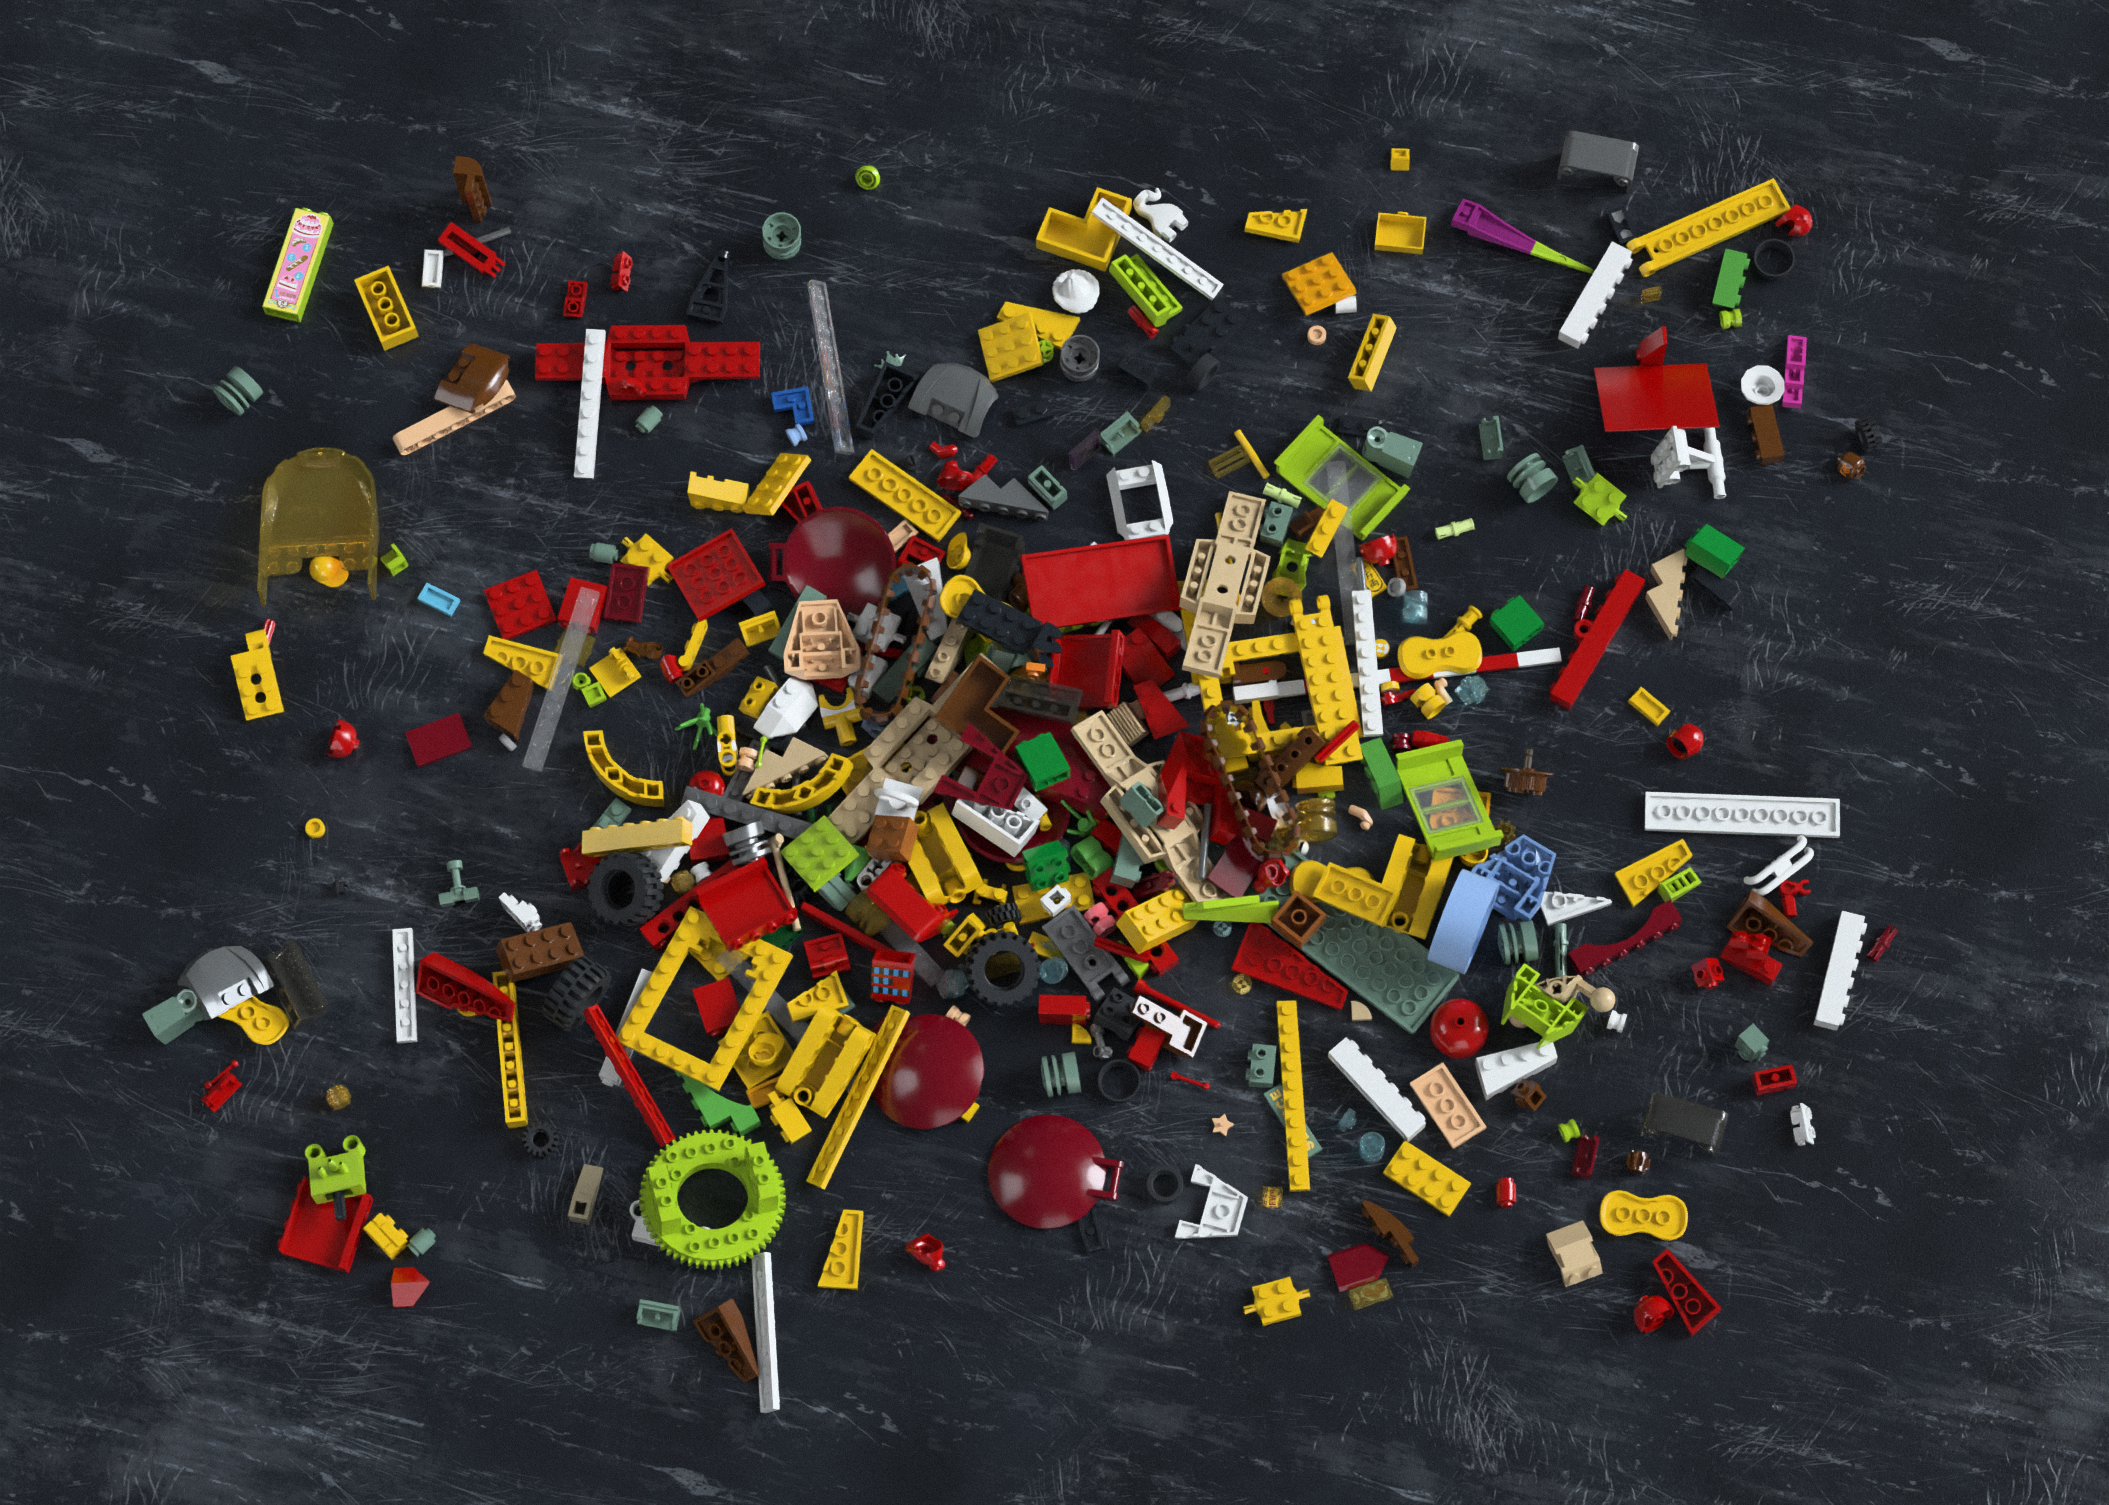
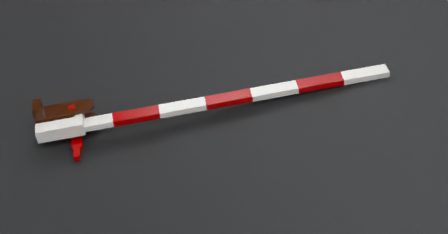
(1265, 679)

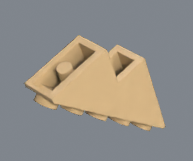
(1665, 597)
(949, 652)
(778, 769)

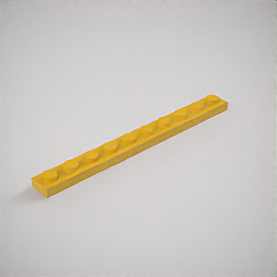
(1292, 1096)
(858, 1097)

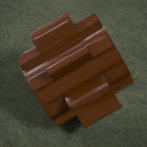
(1637, 1162)

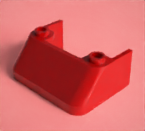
(907, 905)

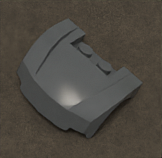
(954, 396)
(225, 978)

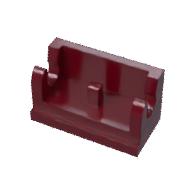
(1585, 1156)

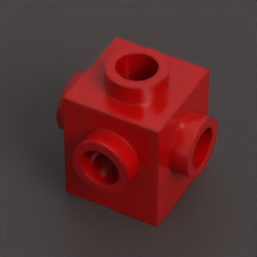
(1708, 973)

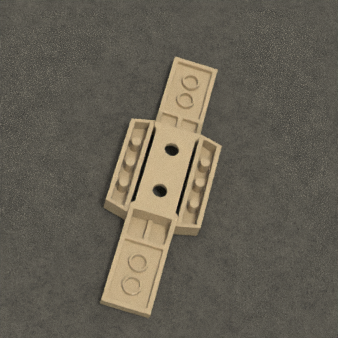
(1215, 610)
(928, 761)
(1122, 771)

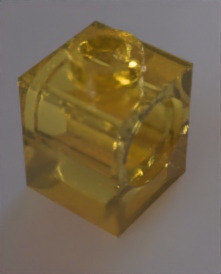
(1280, 832)

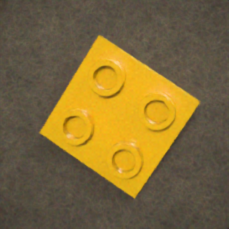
(615, 672)

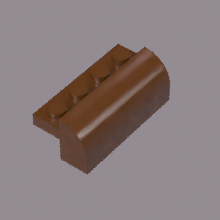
(472, 186)

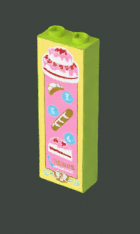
(298, 264)

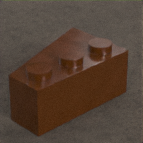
(510, 705)

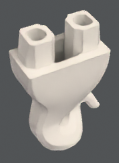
(1161, 216)

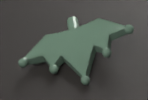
(897, 361)

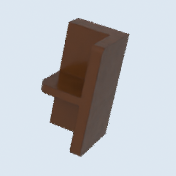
(1305, 525)

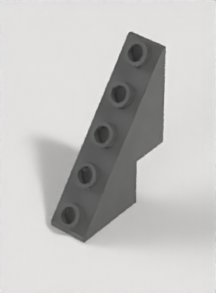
(1010, 499)

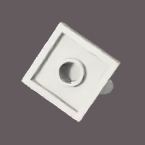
(898, 799)

